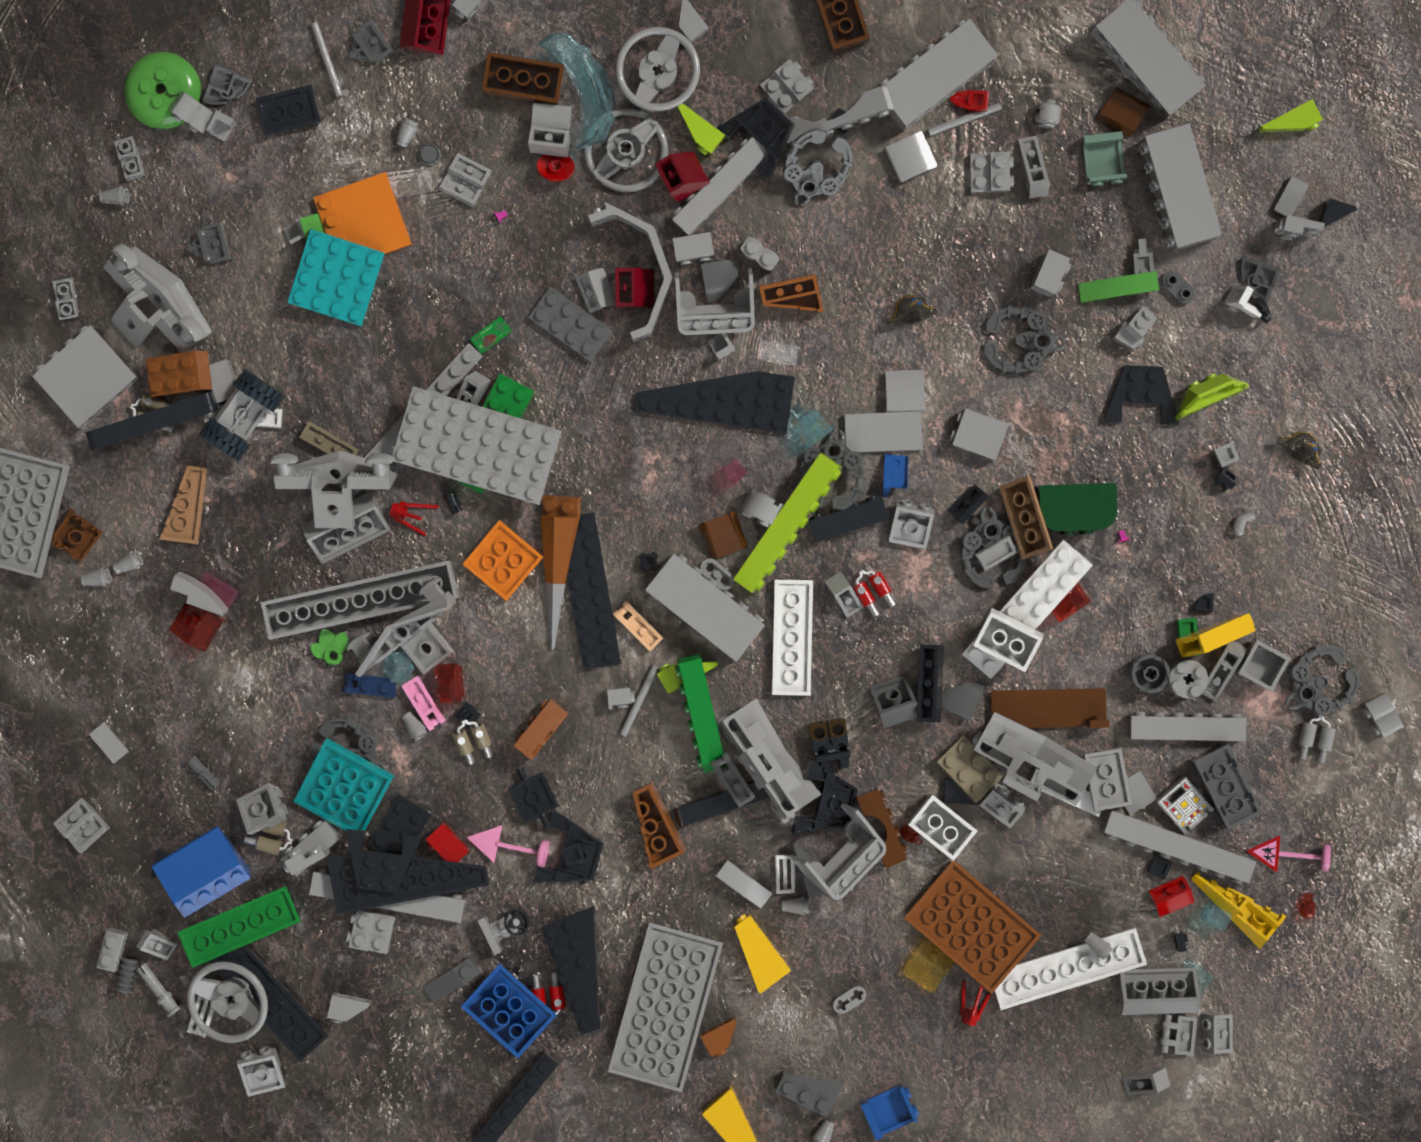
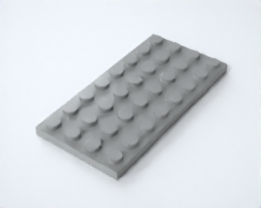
(476, 445)
(665, 1007)

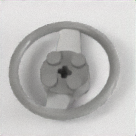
(662, 58)
(616, 159)
(219, 994)

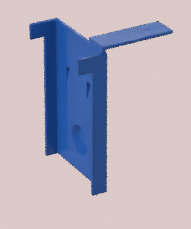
(895, 473)

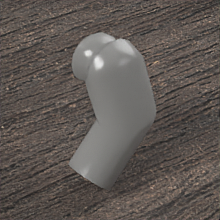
(1240, 522)

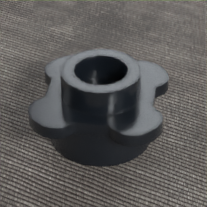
(652, 557)

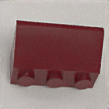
(425, 25)

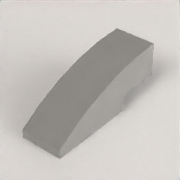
(198, 594)
(743, 883)

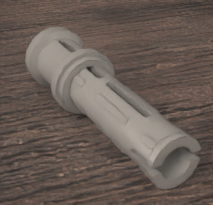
(163, 997)

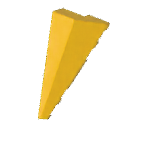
(1254, 920)

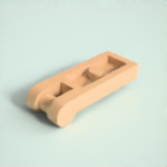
(638, 626)

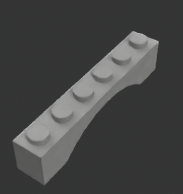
(870, 104)

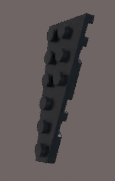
(575, 958)

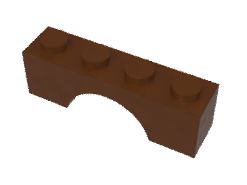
(872, 804)

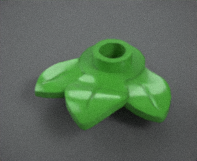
(330, 643)

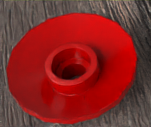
(555, 167)

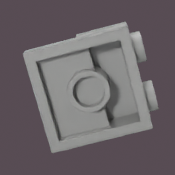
(788, 86)
(991, 172)
(1292, 227)
(911, 524)
(262, 808)
(300, 859)
(371, 931)
(260, 1071)

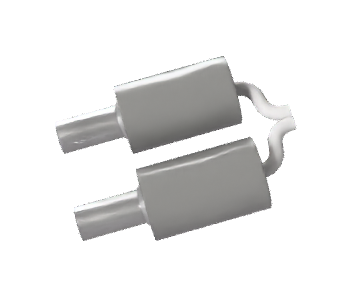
(1325, 740)

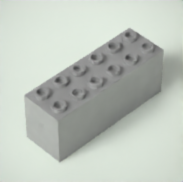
(1148, 58)
(938, 73)
(1179, 187)
(705, 606)

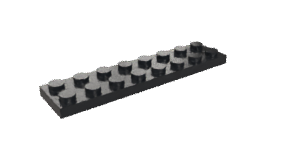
(591, 598)
(285, 1014)

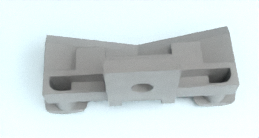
(145, 278)
(315, 473)
(419, 631)
(1013, 743)
(768, 760)

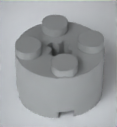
(761, 507)
(1196, 673)

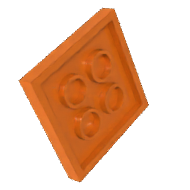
(503, 560)

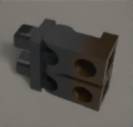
(830, 749)

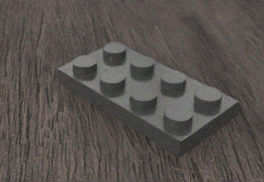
(570, 324)

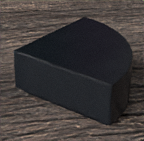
(1204, 603)

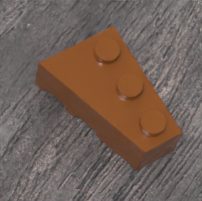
(792, 293)
(540, 728)

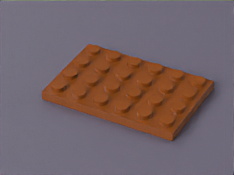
(972, 926)

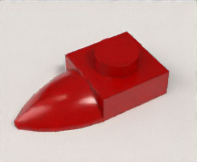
(971, 99)

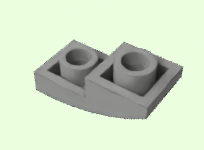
(129, 158)
(65, 298)

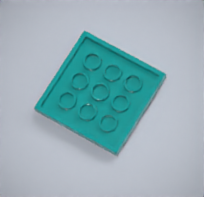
(335, 277)
(343, 787)

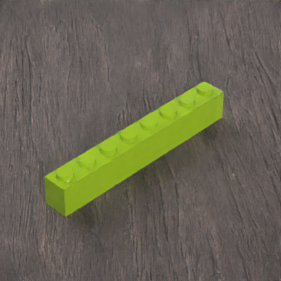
(787, 523)

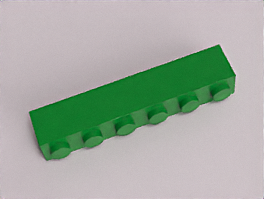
(701, 712)

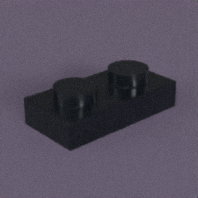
(968, 504)

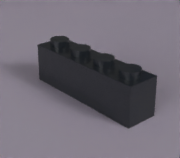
(848, 520)
(930, 683)

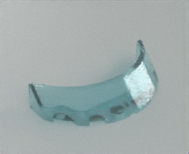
(591, 82)

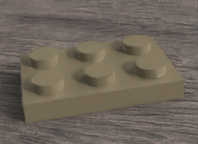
(969, 769)

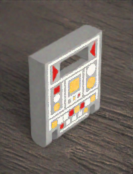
(1187, 808)

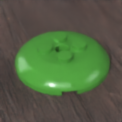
(147, 76)

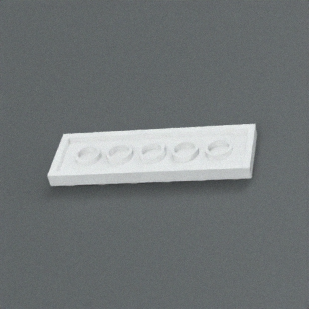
(792, 637)

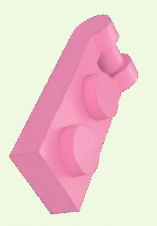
(423, 702)

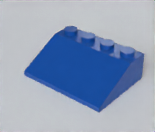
(201, 871)
(508, 1010)

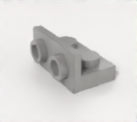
(1003, 805)
(1217, 1033)

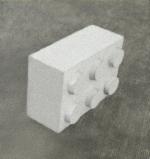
(1008, 639)
(942, 826)

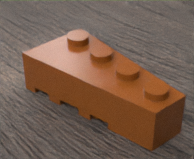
(657, 827)

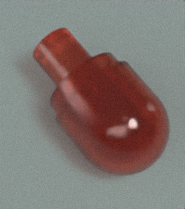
(910, 835)
(1308, 906)

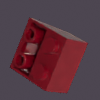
(682, 174)
(634, 288)

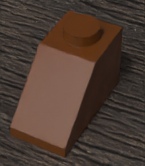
(719, 1037)

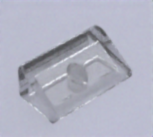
(778, 353)

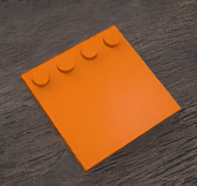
(365, 214)

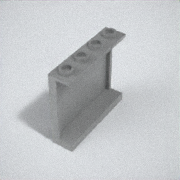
(85, 376)

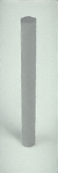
(326, 59)
(963, 119)
(639, 700)

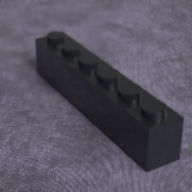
(517, 1098)

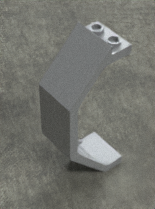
(600, 216)

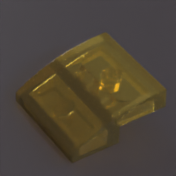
(928, 966)

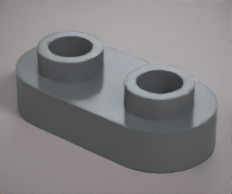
(1178, 287)

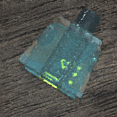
(810, 425)

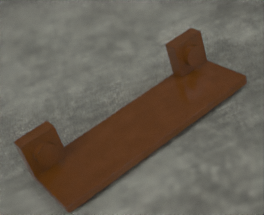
(1052, 707)

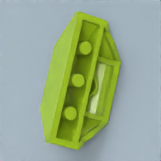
(1208, 393)

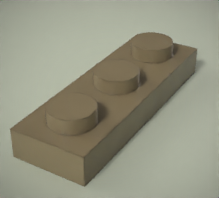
(325, 440)

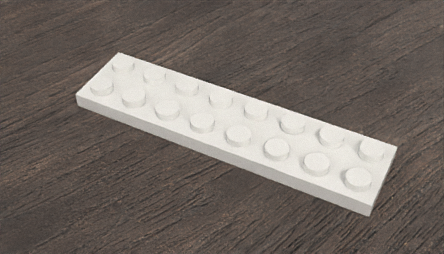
(1036, 598)
(1069, 969)

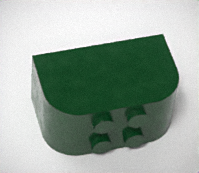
(1078, 507)

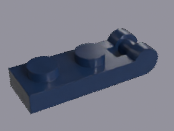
(370, 685)

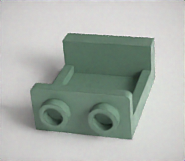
(1103, 158)

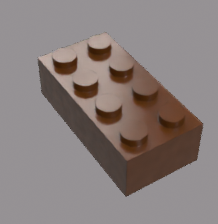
(842, 23)
(523, 79)

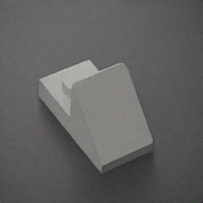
(157, 944)

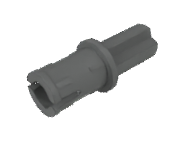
(203, 773)

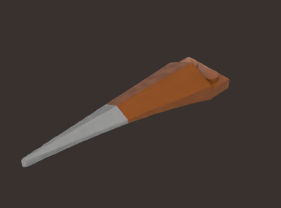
(559, 528)

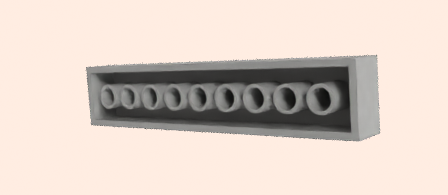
(354, 600)

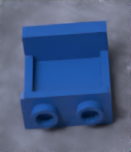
(889, 1110)

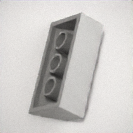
(333, 542)
(1159, 991)

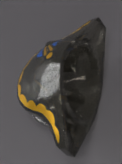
(911, 310)
(1302, 447)

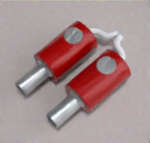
(865, 595)
(556, 992)

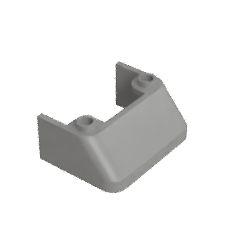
(715, 318)
(850, 862)

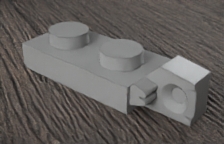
(1143, 258)

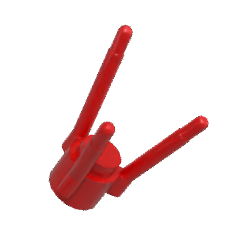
(400, 512)
(971, 1014)

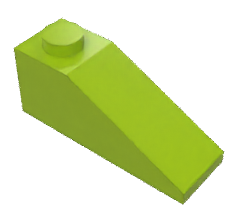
(1297, 119)
(702, 132)
(669, 678)

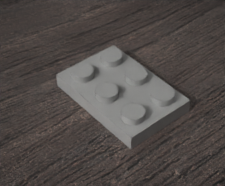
(1109, 783)

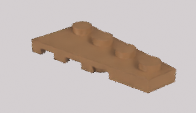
(187, 509)

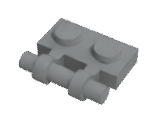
(1184, 1034)

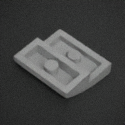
(910, 157)
(465, 180)
(905, 390)
(81, 825)

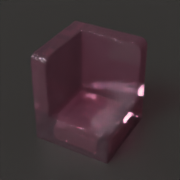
(734, 471)

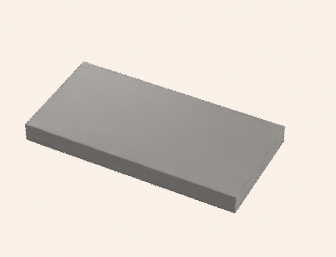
(883, 431)

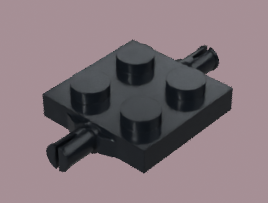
(533, 797)

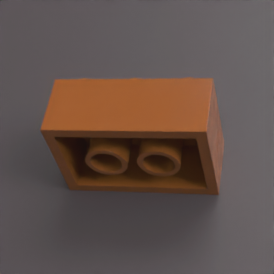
(178, 373)

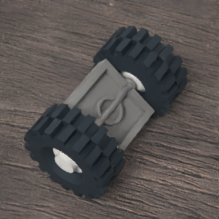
(241, 414)

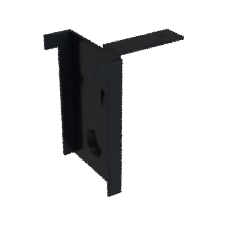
(955, 794)

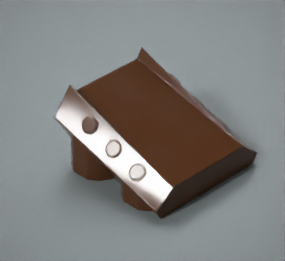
(1123, 112)
(75, 535)
(723, 535)

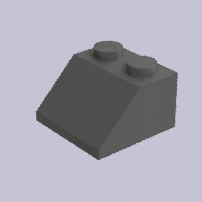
(894, 701)

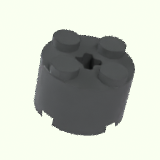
(1139, 668)

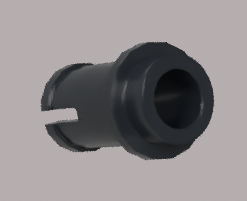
(452, 501)

